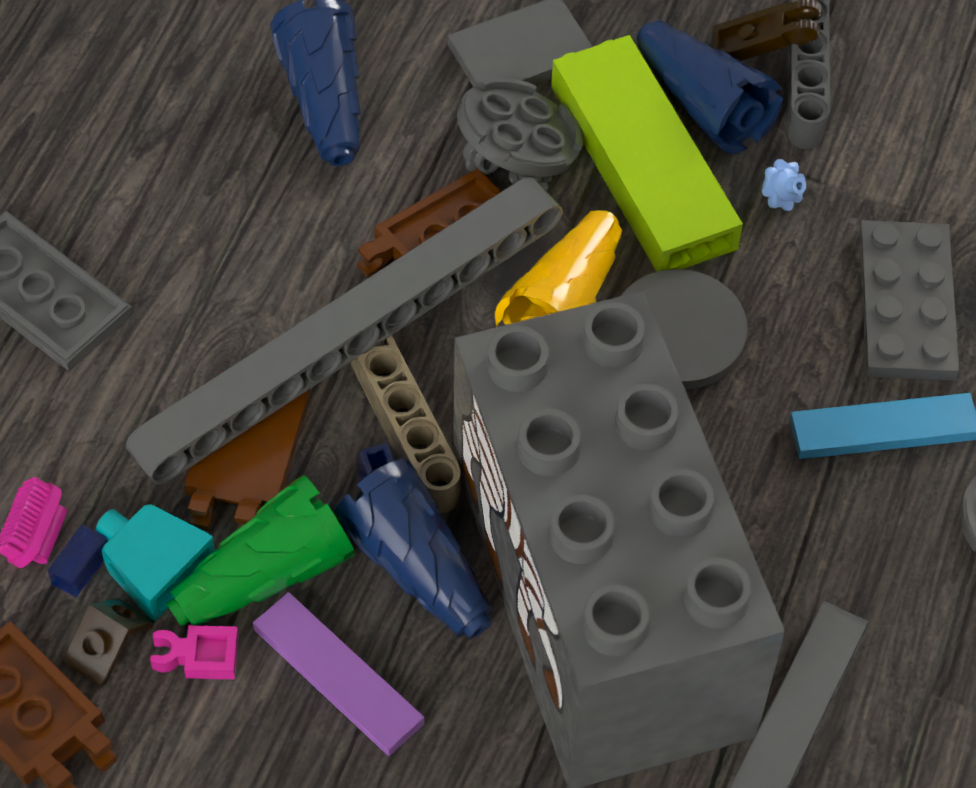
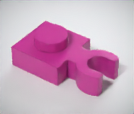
(205, 653)

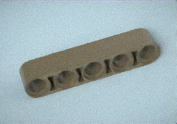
(411, 427)

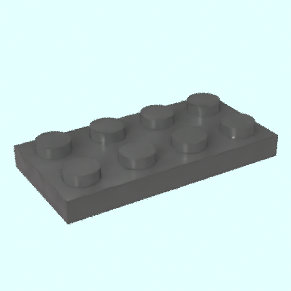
(908, 300)

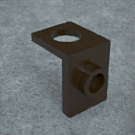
(103, 637)

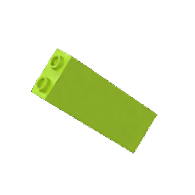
(646, 155)

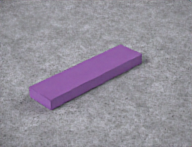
(339, 674)

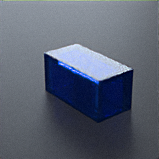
(77, 561)

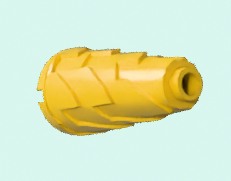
(567, 273)

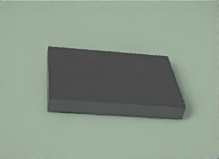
(518, 43)

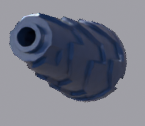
(322, 70)
(712, 86)
(405, 534)

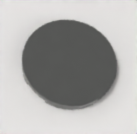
(519, 127)
(698, 321)

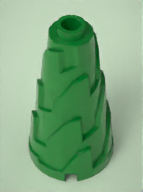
(273, 550)

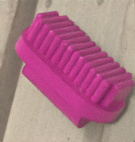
(32, 523)

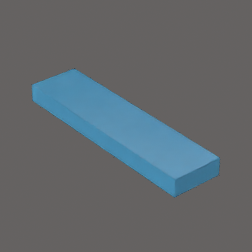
(883, 425)

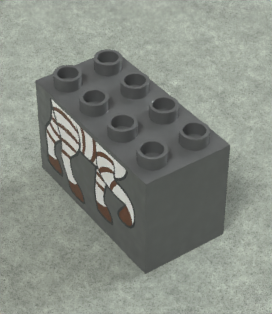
(612, 540)

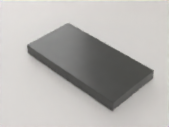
(53, 297)

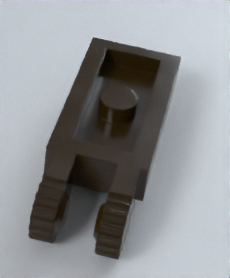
(768, 29)

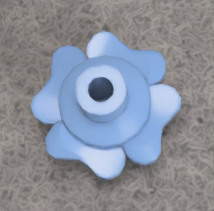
(783, 185)

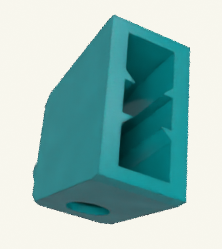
(151, 554)

